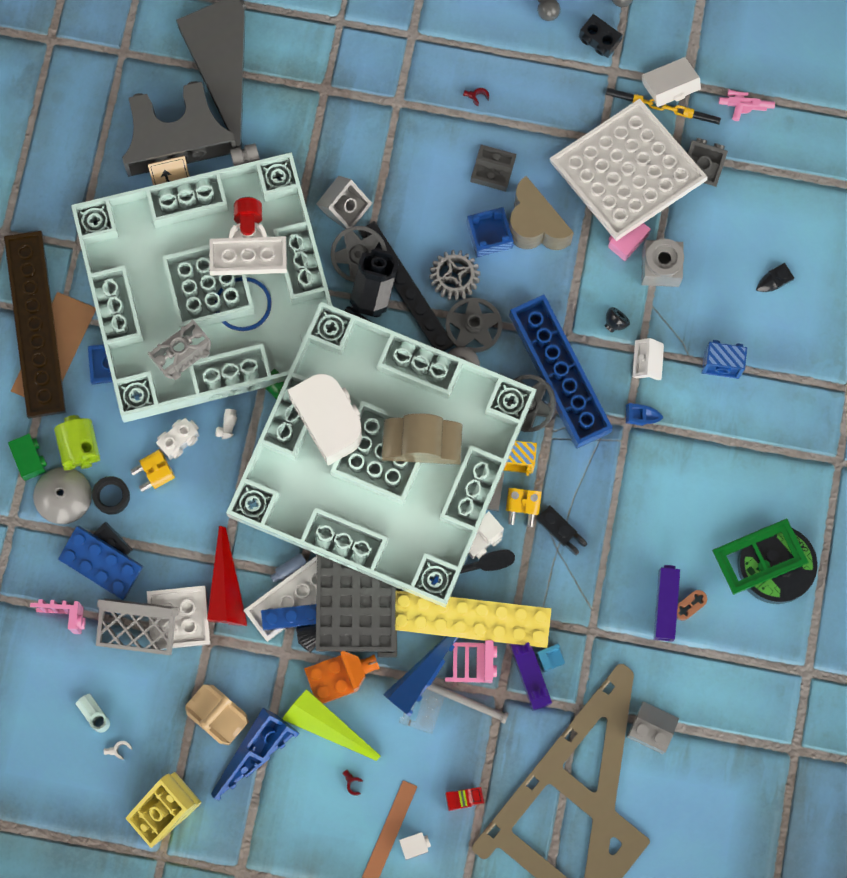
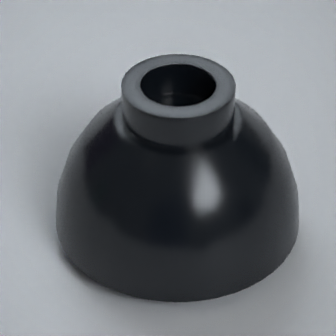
(616, 320)

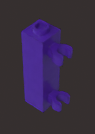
(666, 603)
(531, 676)

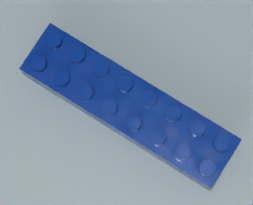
(561, 369)

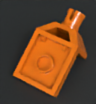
(339, 676)

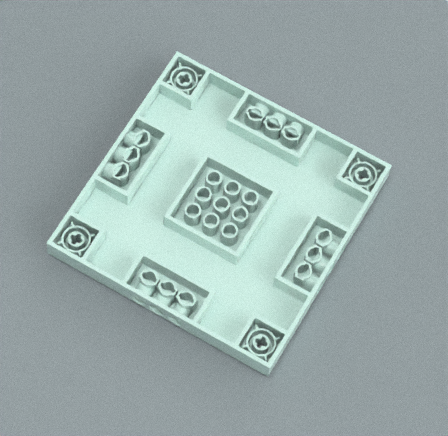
(154, 276)
(373, 513)

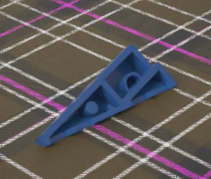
(419, 677)
(263, 739)

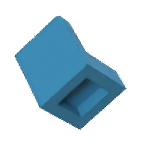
(550, 658)

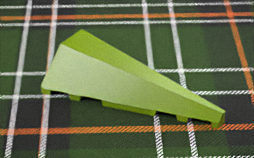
(316, 718)

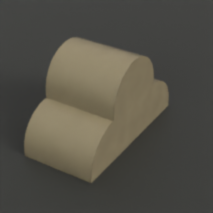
(536, 221)
(422, 439)

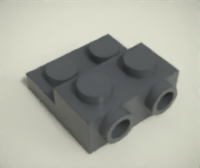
(708, 158)

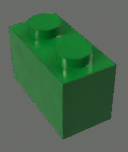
(27, 457)

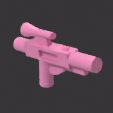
(744, 105)

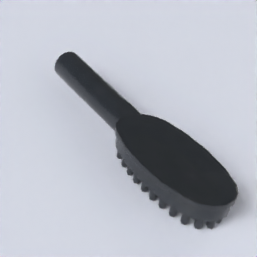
(491, 561)

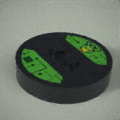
(786, 586)

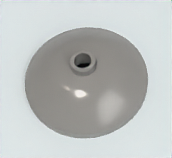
(71, 504)

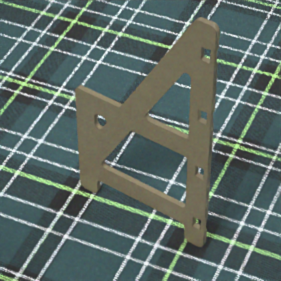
(598, 804)

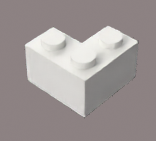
(489, 534)

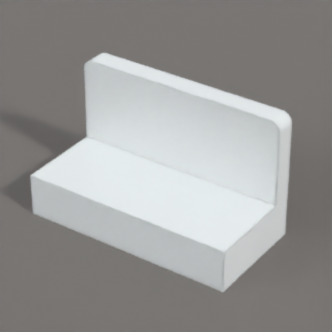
(648, 359)

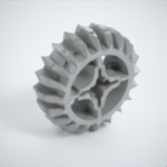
(468, 267)

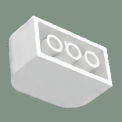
(328, 416)

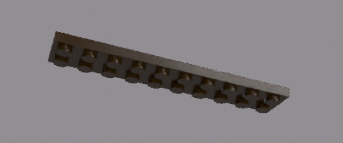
(34, 324)

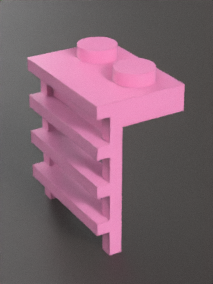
(76, 621)
(484, 669)

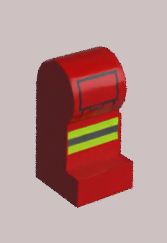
(464, 798)

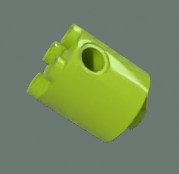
(77, 442)

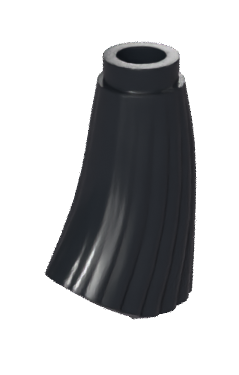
(307, 637)

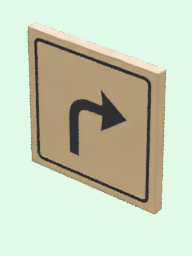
(168, 170)

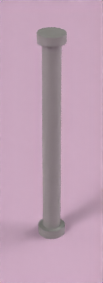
(469, 702)

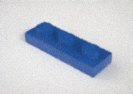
(288, 617)

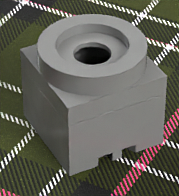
(662, 263)

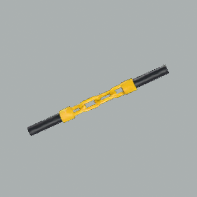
(688, 112)

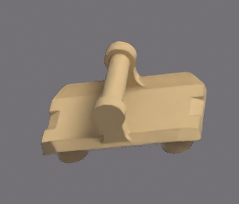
(216, 714)

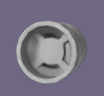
(245, 155)

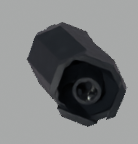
(374, 282)

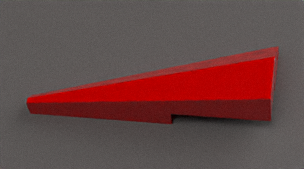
(225, 595)

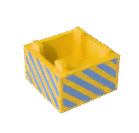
(522, 458)

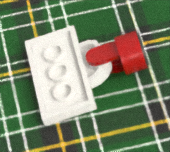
(248, 247)

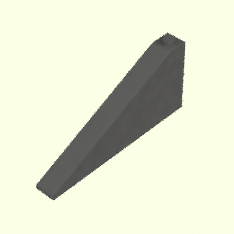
(217, 47)

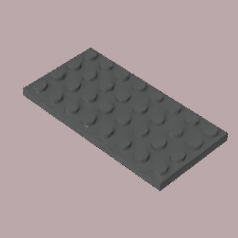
(353, 610)

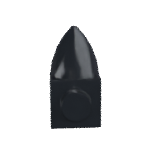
(775, 279)

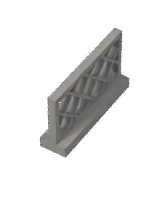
(140, 609)

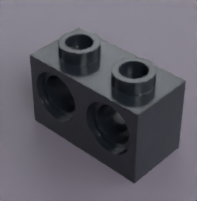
(603, 32)

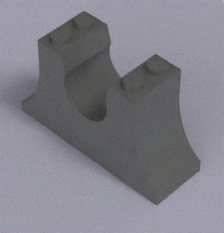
(193, 135)

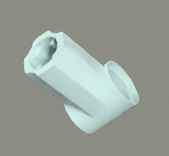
(92, 712)

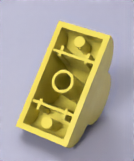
(163, 809)

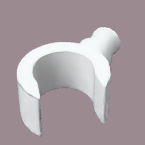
(114, 750)

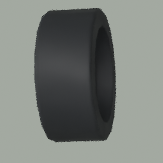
(109, 481)

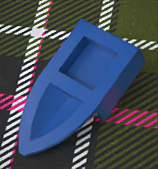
(641, 414)

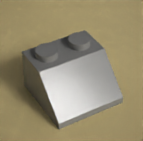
(344, 202)
(653, 728)

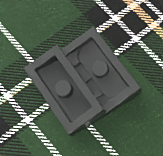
(493, 168)

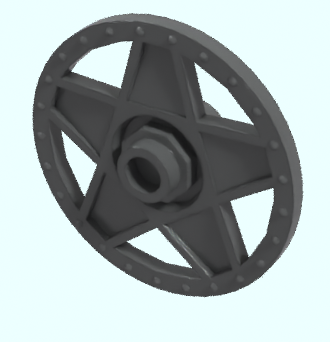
(354, 249)
(474, 324)
(538, 406)

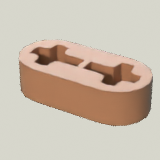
(693, 608)

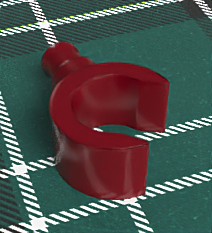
(472, 94)
(349, 777)

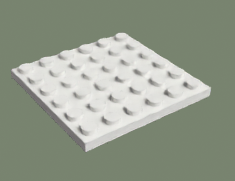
(628, 169)

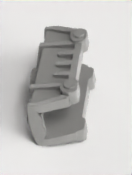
(184, 358)

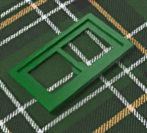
(764, 566)

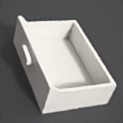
(671, 82)

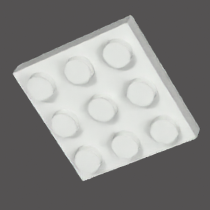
(190, 623)

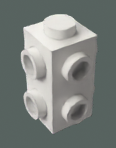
(179, 437)

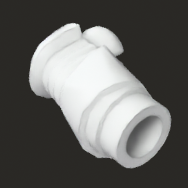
(229, 421)

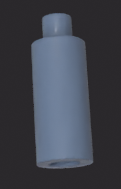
(288, 568)

